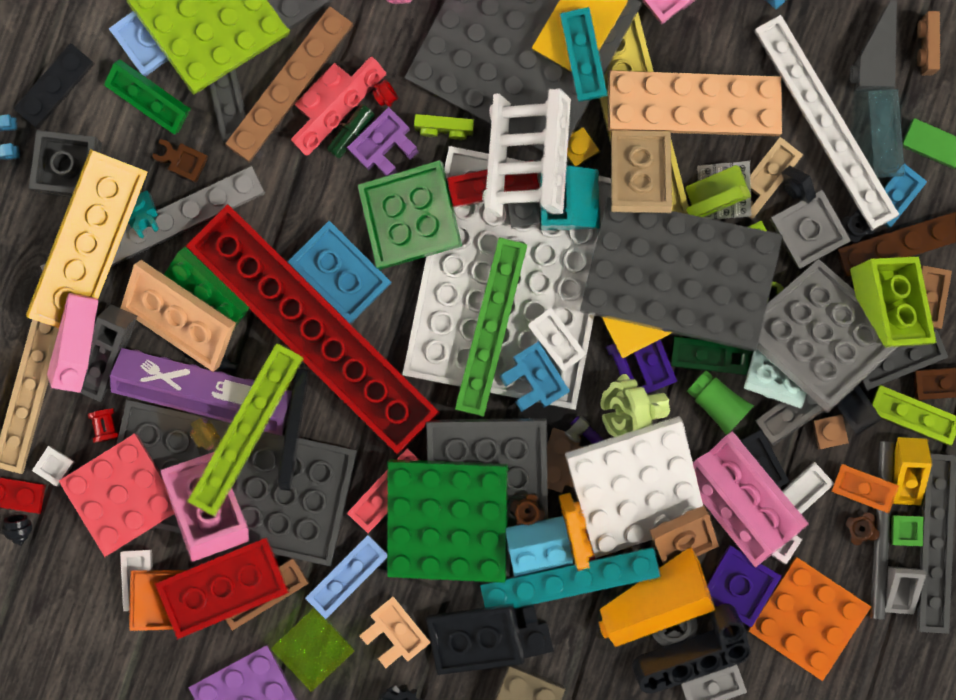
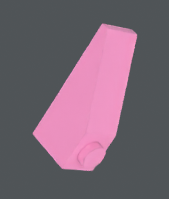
(73, 343)

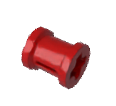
(96, 418)

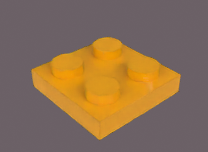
(575, 526)

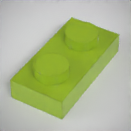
(432, 125)

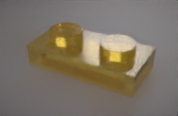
(205, 434)

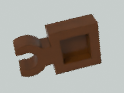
(184, 162)

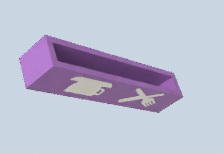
(188, 388)

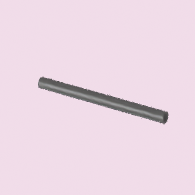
(881, 545)

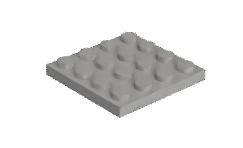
(821, 336)

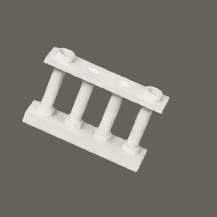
(551, 166)

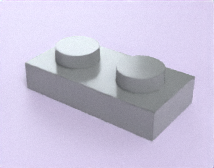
(715, 686)

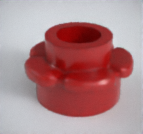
(385, 93)

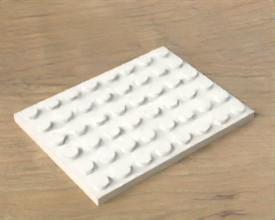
(456, 282)

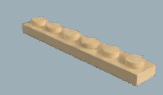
(27, 397)

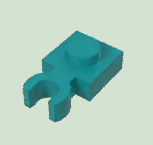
(143, 214)

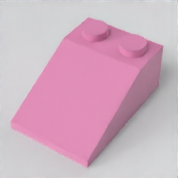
(200, 530)

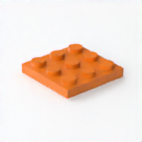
(809, 618)

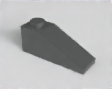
(877, 61)
(110, 334)

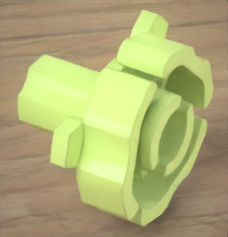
(632, 406)

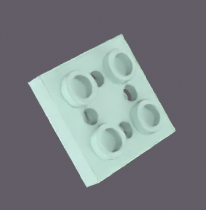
(772, 382)

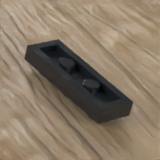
(54, 86)

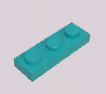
(583, 54)

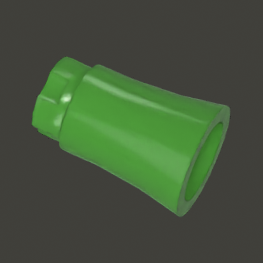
(719, 401)

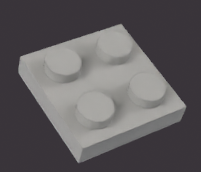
(810, 230)

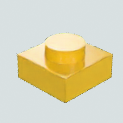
(581, 147)

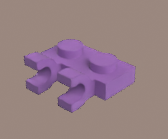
(379, 139)

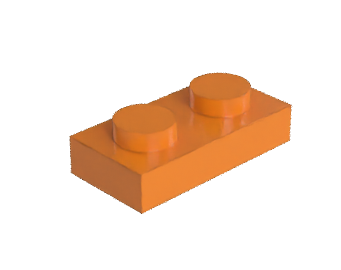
(865, 488)

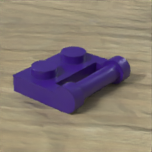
(652, 364)

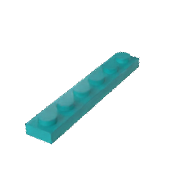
(570, 581)

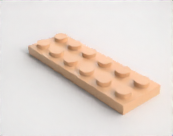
(694, 103)

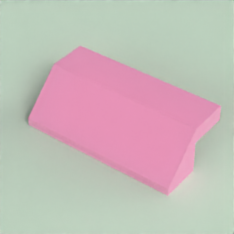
(746, 500)

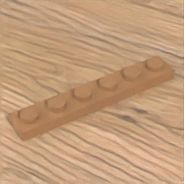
(289, 84)

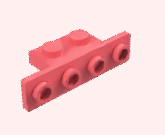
(332, 100)

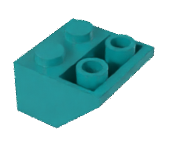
(580, 202)

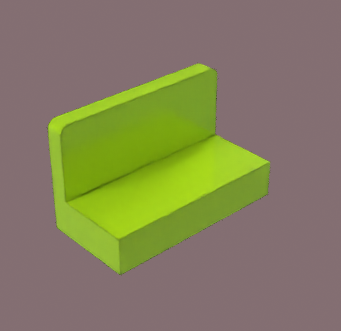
(717, 192)

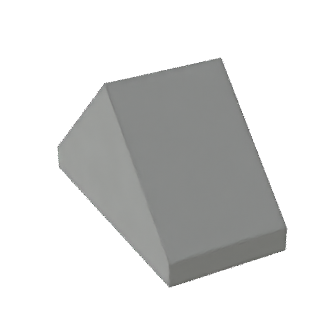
(903, 589)

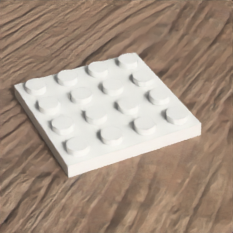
(634, 484)

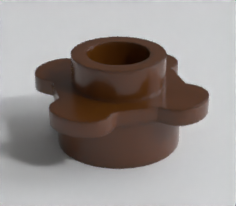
(535, 513)
(870, 532)

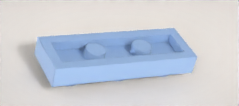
(346, 576)

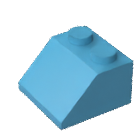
(539, 546)

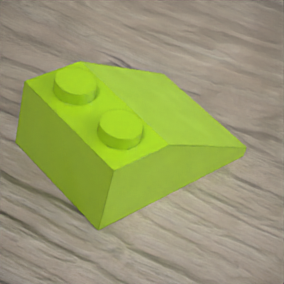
(895, 300)

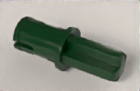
(350, 131)

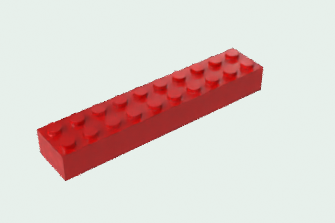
(312, 329)

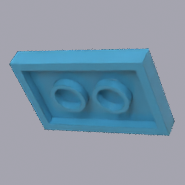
(339, 272)

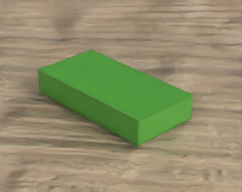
(931, 143)

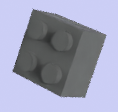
(59, 161)

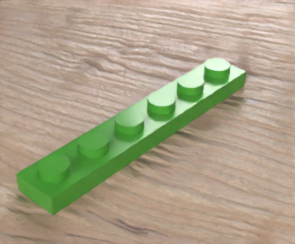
(491, 327)

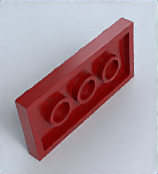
(222, 588)

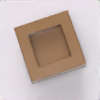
(830, 432)

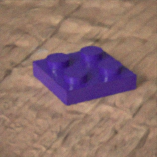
(742, 585)

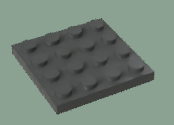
(498, 441)

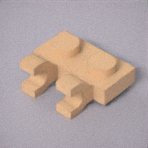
(399, 628)

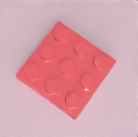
(119, 494)

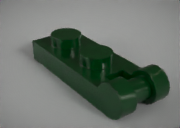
(709, 356)

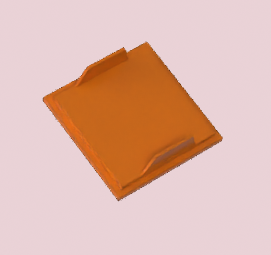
(146, 605)

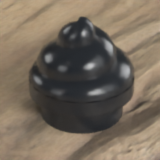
(17, 528)

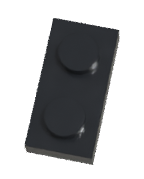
(763, 453)

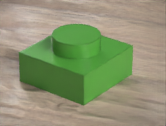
(907, 530)

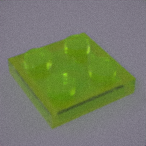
(313, 649)

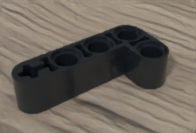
(695, 656)

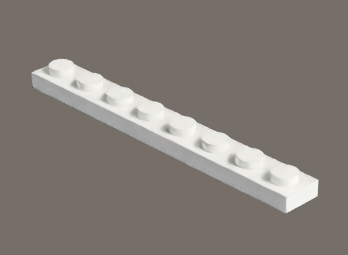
(826, 123)

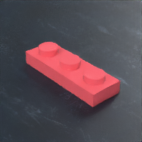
(374, 503)

